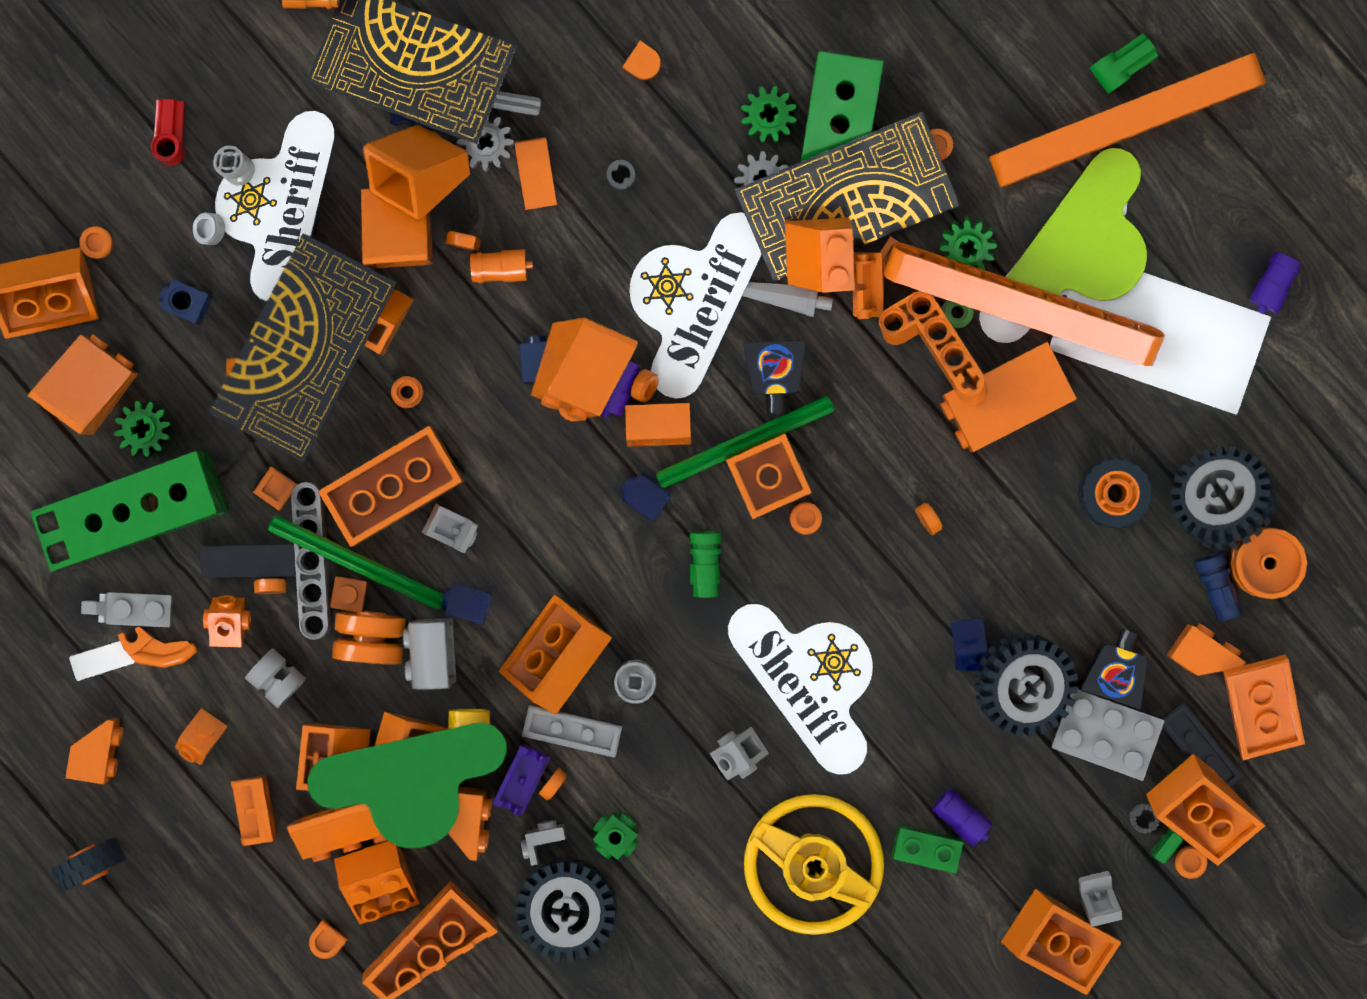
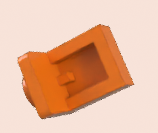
(200, 737)

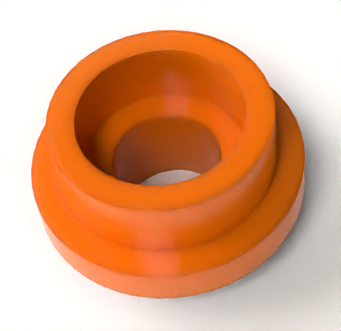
(396, 392)

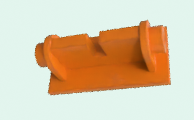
(869, 285)

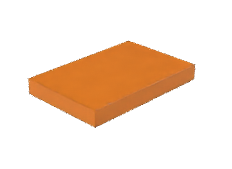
(1264, 707)

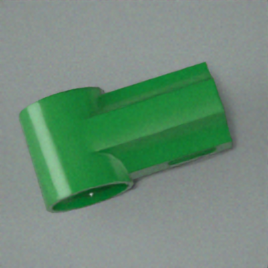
(1118, 67)

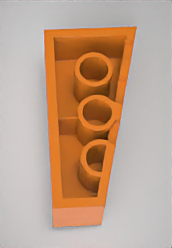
(435, 937)

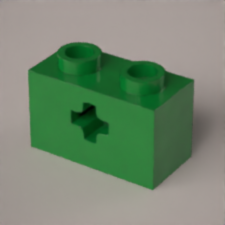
(927, 848)

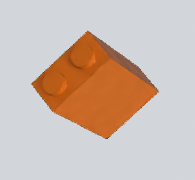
(1015, 397)

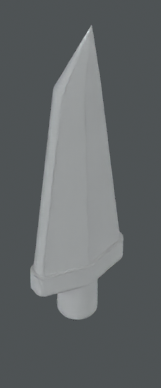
(788, 297)

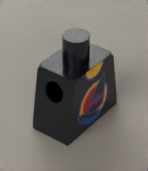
(775, 370)
(1117, 671)

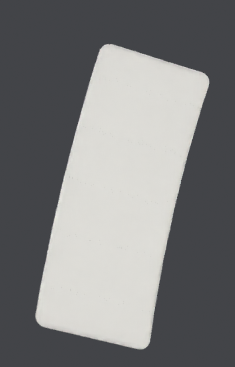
(99, 660)

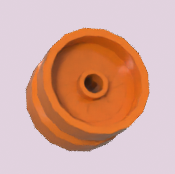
(1284, 571)
(369, 635)

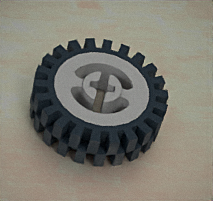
(1238, 478)
(1043, 699)
(563, 941)

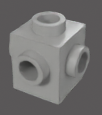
(739, 753)

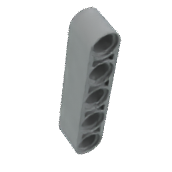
(306, 576)

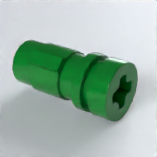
(705, 565)

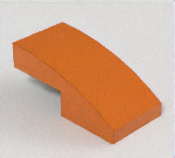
(535, 173)

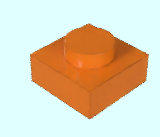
(348, 594)

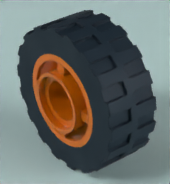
(1134, 488)
(88, 864)

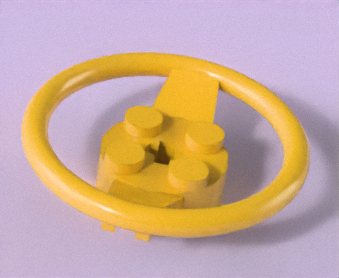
(795, 852)

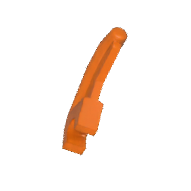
(152, 652)

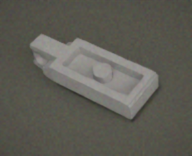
(131, 609)

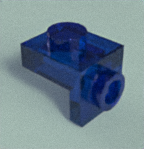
(969, 644)

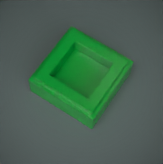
(1166, 846)

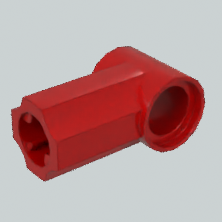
(169, 128)

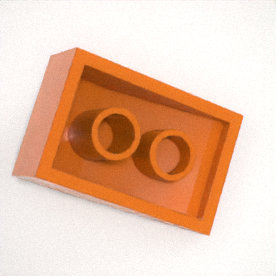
(1204, 810)
(1060, 942)

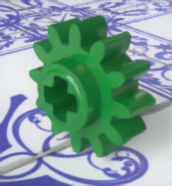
(757, 109)
(966, 232)
(134, 421)

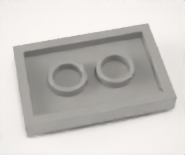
(1108, 734)

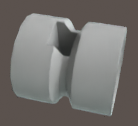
(274, 666)
(635, 681)

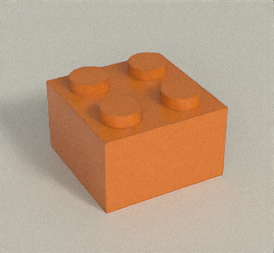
(768, 476)

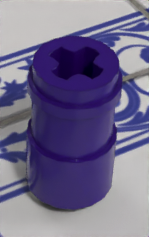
(1275, 283)
(620, 395)
(963, 818)

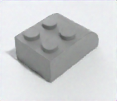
(431, 653)

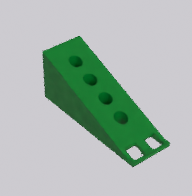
(833, 73)
(73, 514)

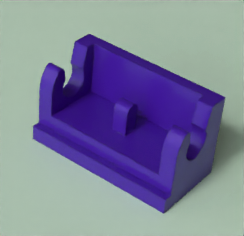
(521, 779)

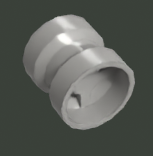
(240, 169)

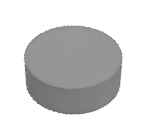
(208, 228)

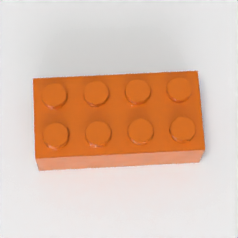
(391, 486)

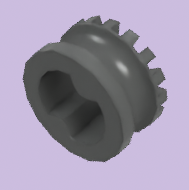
(614, 166)
(1137, 811)

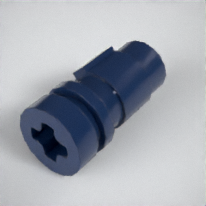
(1219, 585)

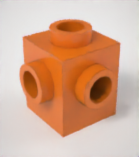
(227, 621)

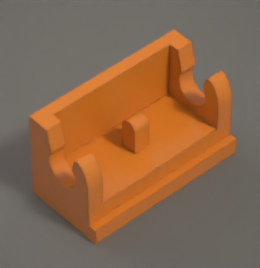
(658, 424)
(254, 810)

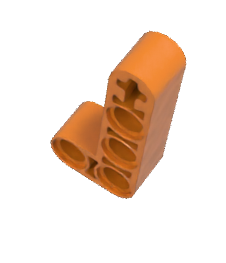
(941, 349)

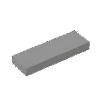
(572, 731)

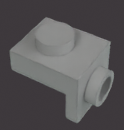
(450, 528)
(546, 833)
(1099, 899)

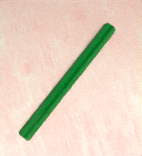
(745, 442)
(356, 562)

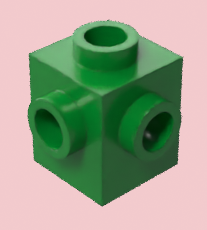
(615, 823)

